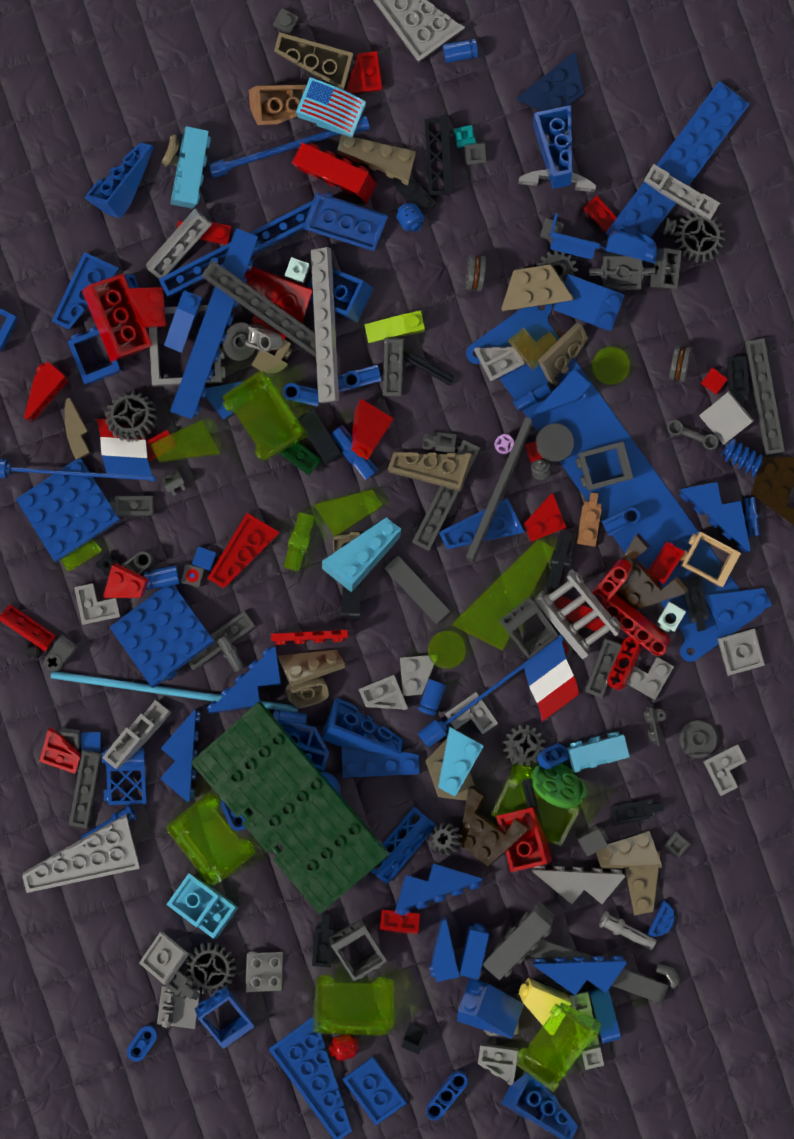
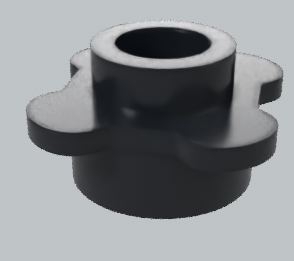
(106, 559)

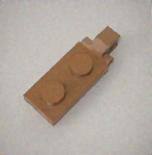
(589, 521)

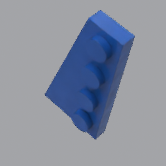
(367, 763)

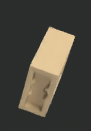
(727, 567)

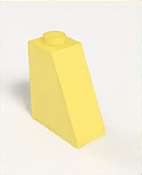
(541, 999)

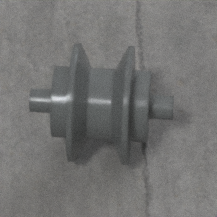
(540, 469)

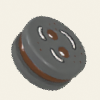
(475, 272)
(680, 363)

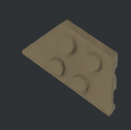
(535, 288)
(434, 765)

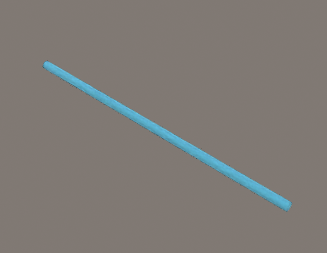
(157, 689)

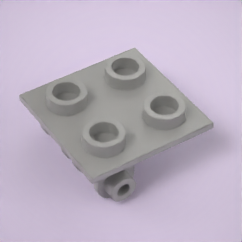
(264, 971)
(176, 1010)

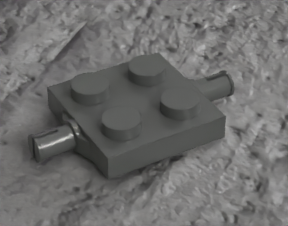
(621, 272)

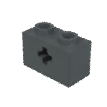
(666, 269)
(592, 840)

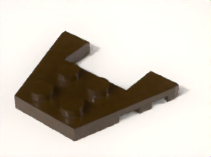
(774, 485)
(640, 586)
(482, 836)

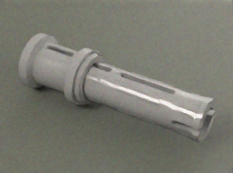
(619, 927)

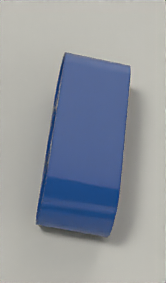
(605, 1014)
(448, 1085)

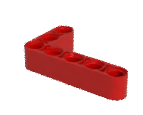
(625, 611)

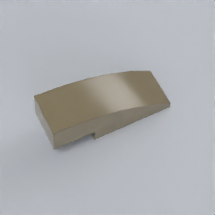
(75, 431)

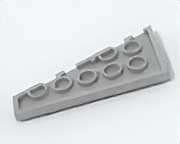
(419, 25)
(95, 856)

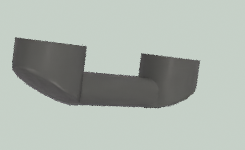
(709, 440)

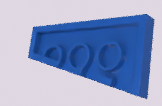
(73, 302)
(503, 524)

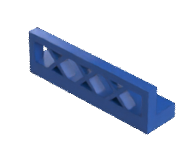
(405, 847)

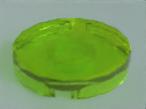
(611, 365)
(446, 649)

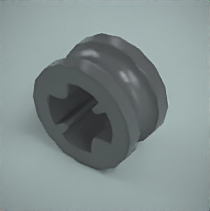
(669, 226)

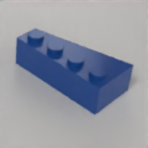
(555, 142)

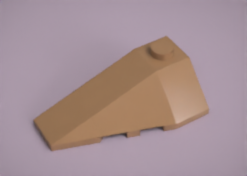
(275, 103)

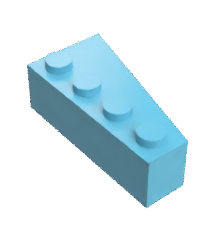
(189, 168)
(361, 555)

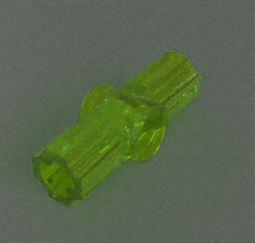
(299, 541)

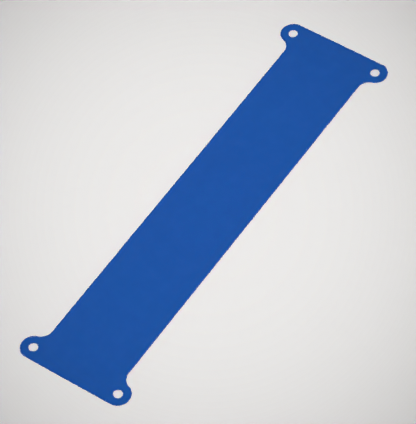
(594, 427)

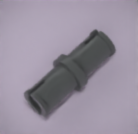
(230, 652)

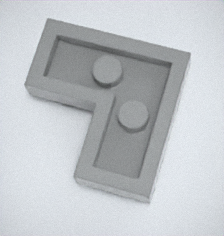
(91, 609)
(653, 681)
(478, 713)
(720, 766)

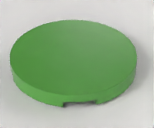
(559, 786)

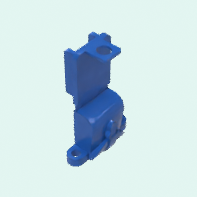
(623, 242)

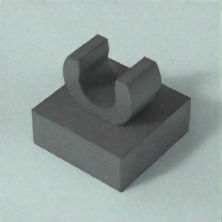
(173, 481)

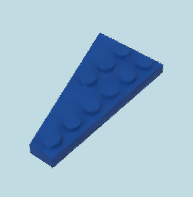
(308, 1066)

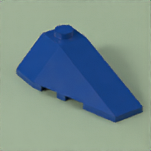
(119, 188)
(353, 730)
(538, 1105)

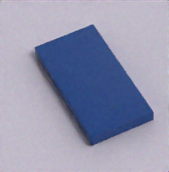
(345, 221)

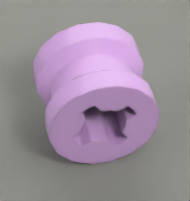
(504, 446)

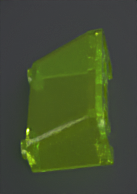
(264, 415)
(554, 819)
(209, 840)
(353, 1007)
(558, 1044)

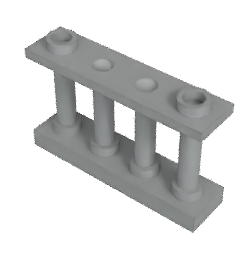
(568, 630)

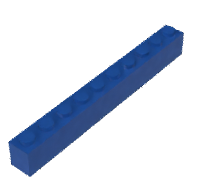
(268, 235)
(213, 329)

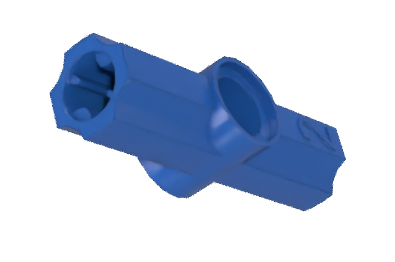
(364, 377)
(344, 441)

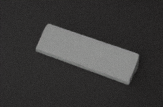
(178, 244)

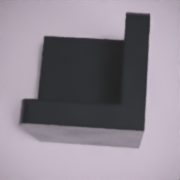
(414, 1038)

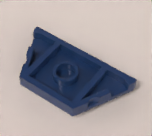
(556, 88)

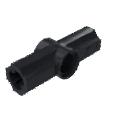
(561, 559)

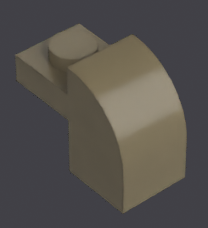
(273, 364)

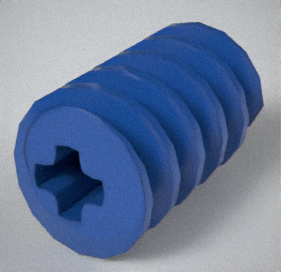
(742, 457)

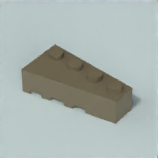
(318, 59)

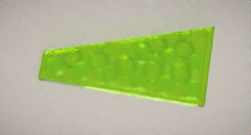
(505, 594)

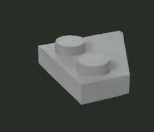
(415, 674)

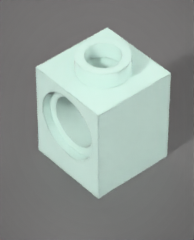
(297, 270)
(671, 608)

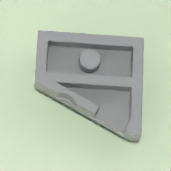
(498, 361)
(383, 694)
(499, 1060)

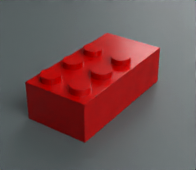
(116, 318)

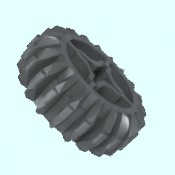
(691, 236)
(115, 418)
(219, 970)

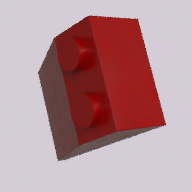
(45, 387)
(532, 847)

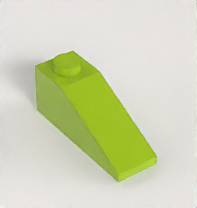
(395, 327)

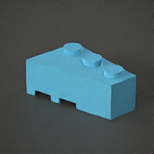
(597, 751)
(457, 761)

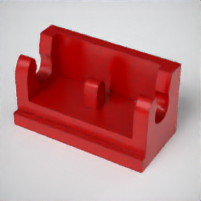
(665, 562)
(399, 924)

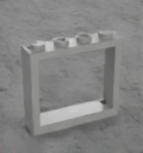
(155, 358)

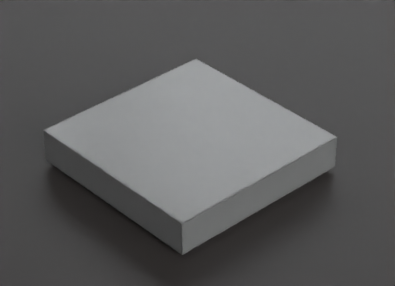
(726, 417)
(741, 651)
(163, 958)

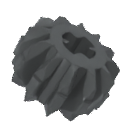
(443, 832)

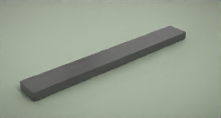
(261, 306)
(499, 490)

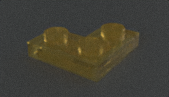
(529, 349)

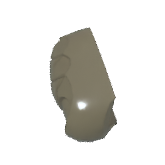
(307, 693)

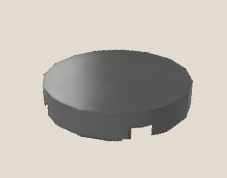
(554, 442)
(698, 739)

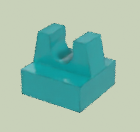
(464, 136)

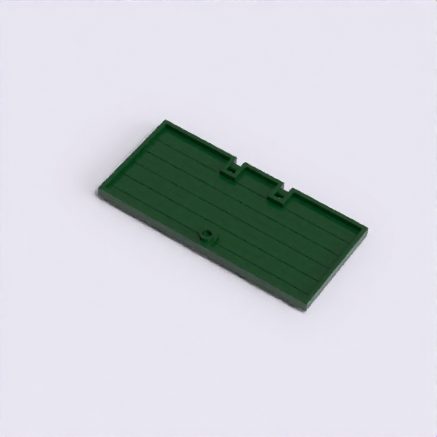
(291, 805)

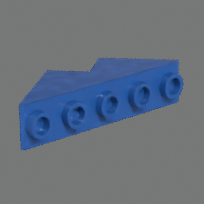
(725, 516)
(245, 691)
(182, 750)
(440, 884)
(575, 972)

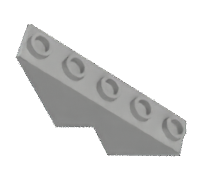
(573, 882)

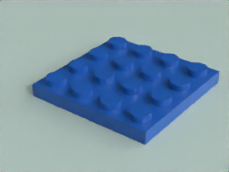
(67, 510)
(162, 634)

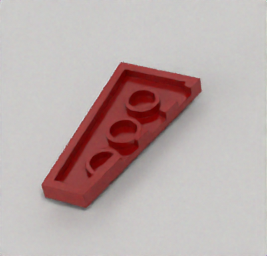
(284, 293)
(243, 547)
(301, 637)

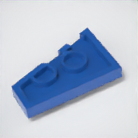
(736, 606)

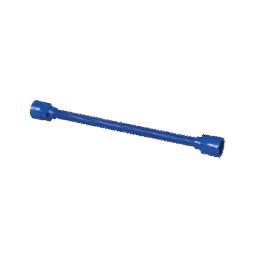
(220, 167)

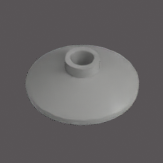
(238, 351)

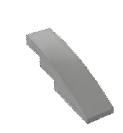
(135, 737)

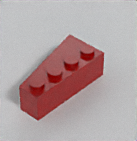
(334, 171)

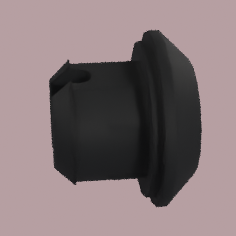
(35, 651)

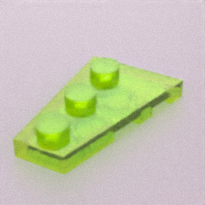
(186, 443)
(347, 510)

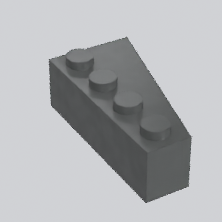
(519, 941)

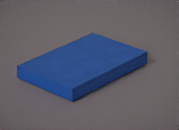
(374, 1090)

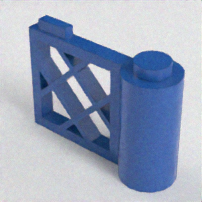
(136, 762)

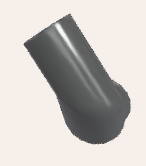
(670, 973)

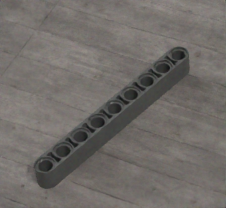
(626, 980)

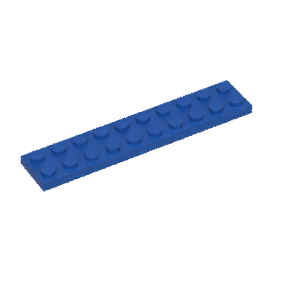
(684, 158)

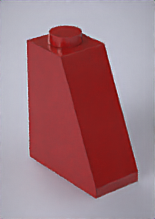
(368, 428)

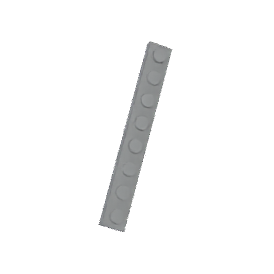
(324, 325)

